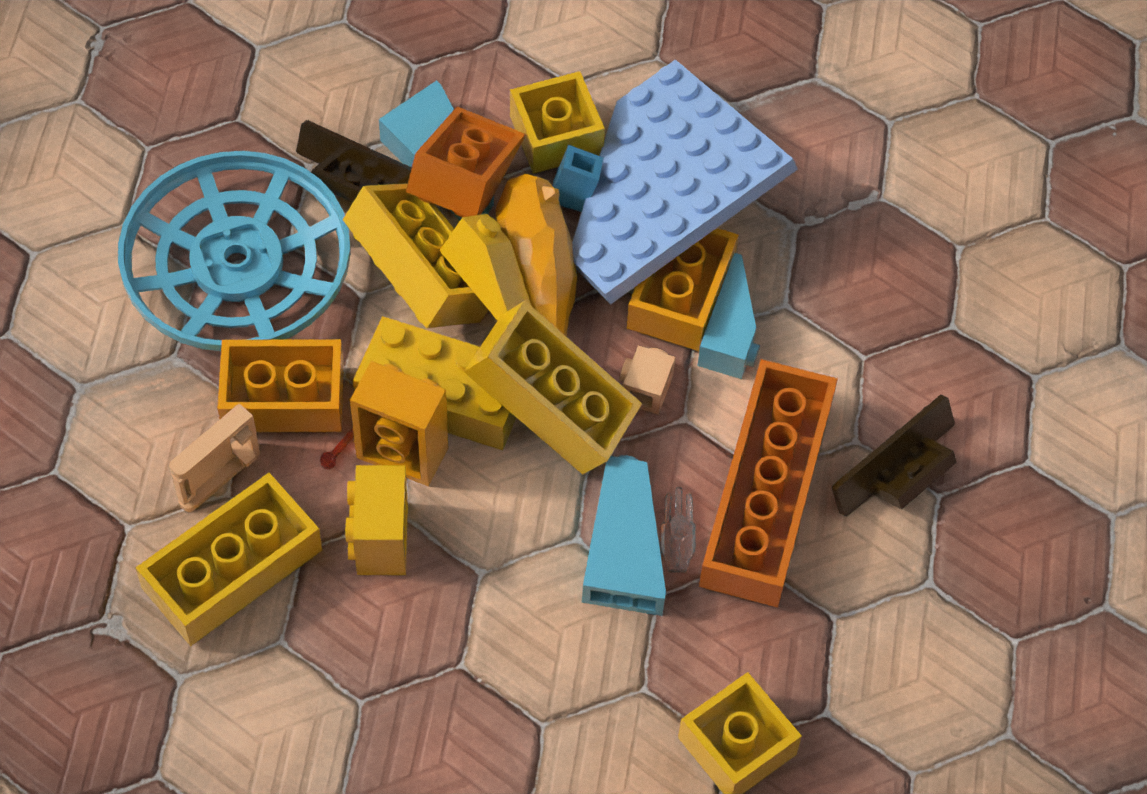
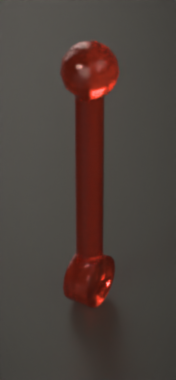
(328, 459)

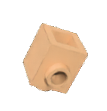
(648, 377)

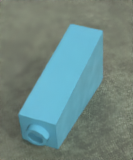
(414, 122)
(624, 547)

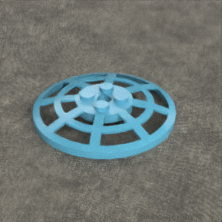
(230, 236)

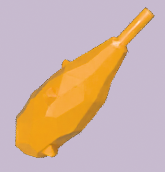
(542, 245)

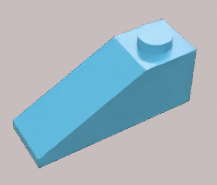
(731, 330)

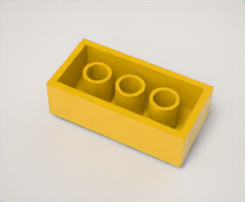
(405, 244)
(436, 357)
(553, 387)
(229, 558)

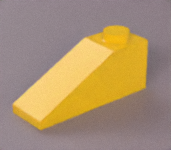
(486, 263)

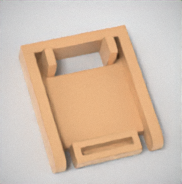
(212, 458)

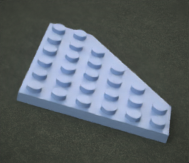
(668, 178)

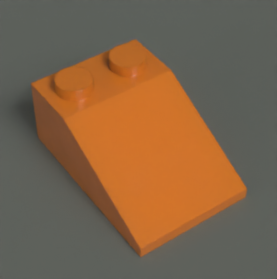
(463, 162)

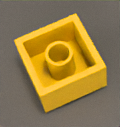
(555, 116)
(378, 519)
(739, 736)

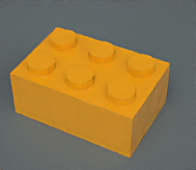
(682, 294)
(284, 383)
(400, 421)

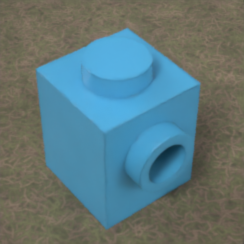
(577, 177)

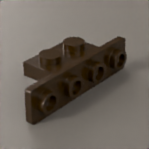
(347, 164)
(901, 464)

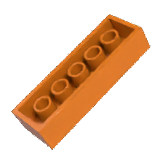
(768, 483)

